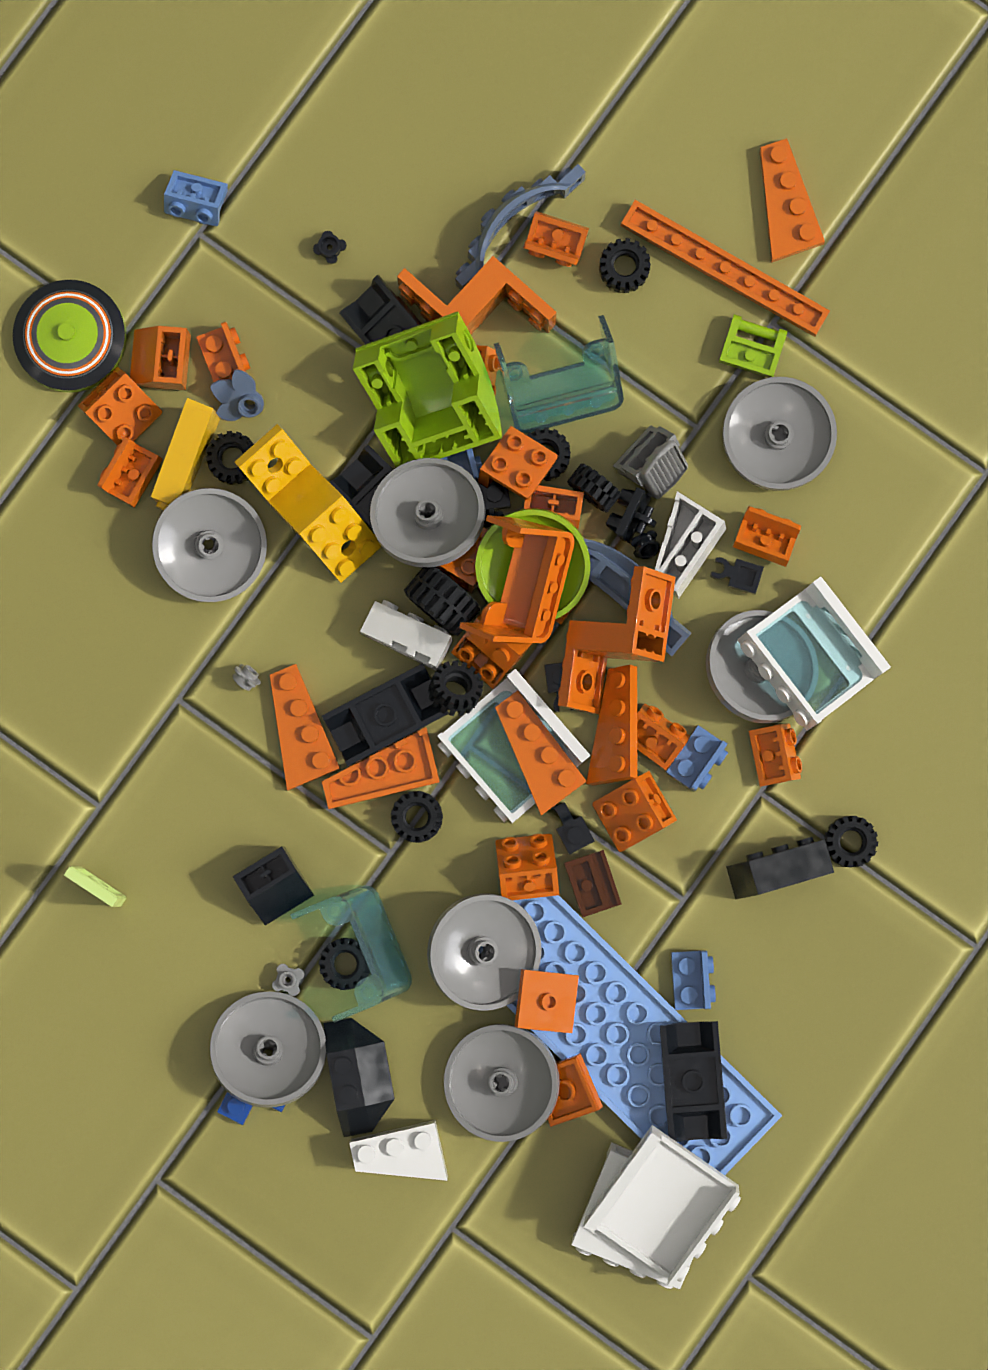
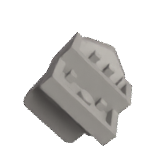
(653, 461)

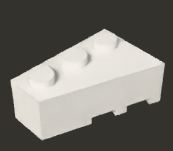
(688, 541)
(406, 634)
(401, 1152)

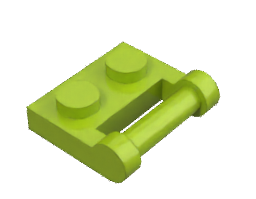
(749, 354)

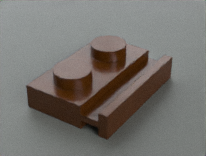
(592, 883)

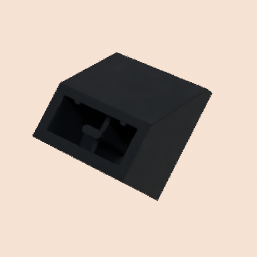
(273, 885)

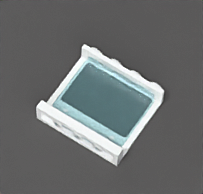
(813, 653)
(487, 755)

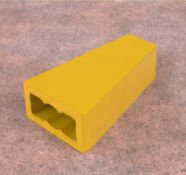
(185, 452)

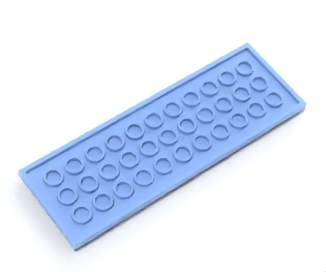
(621, 1039)

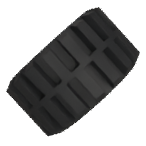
(441, 599)

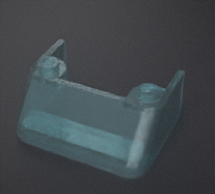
(565, 392)
(377, 941)

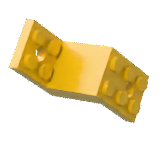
(308, 503)

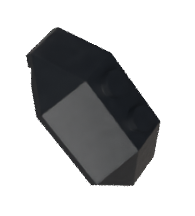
(358, 1075)

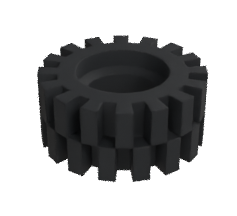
(630, 249)
(561, 448)
(215, 453)
(595, 487)
(459, 675)
(411, 799)
(867, 835)
(328, 970)

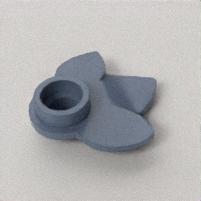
(234, 394)

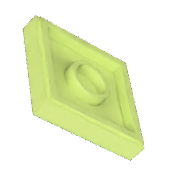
(95, 886)

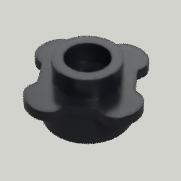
(329, 239)
(645, 545)

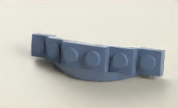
(512, 204)
(613, 574)

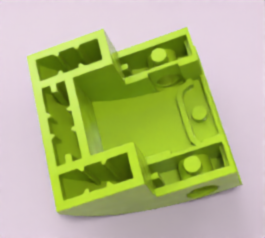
(429, 391)

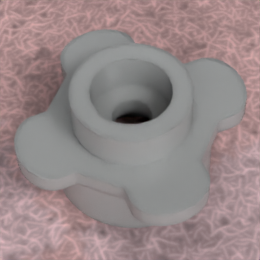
(246, 677)
(280, 982)

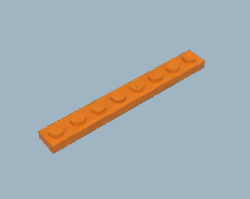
(725, 268)

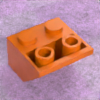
(160, 357)
(561, 501)
(489, 658)

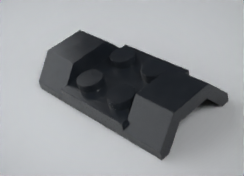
(378, 313)
(361, 481)
(383, 715)
(693, 1081)

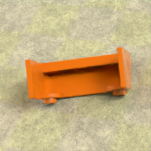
(531, 585)

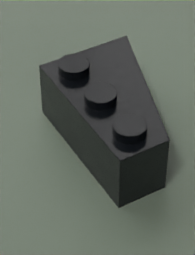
(780, 869)

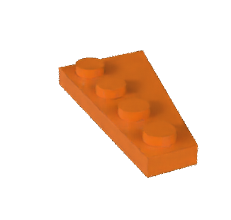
(788, 207)
(616, 732)
(301, 735)
(542, 760)
(393, 770)

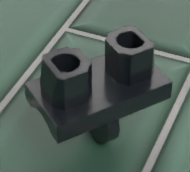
(635, 517)

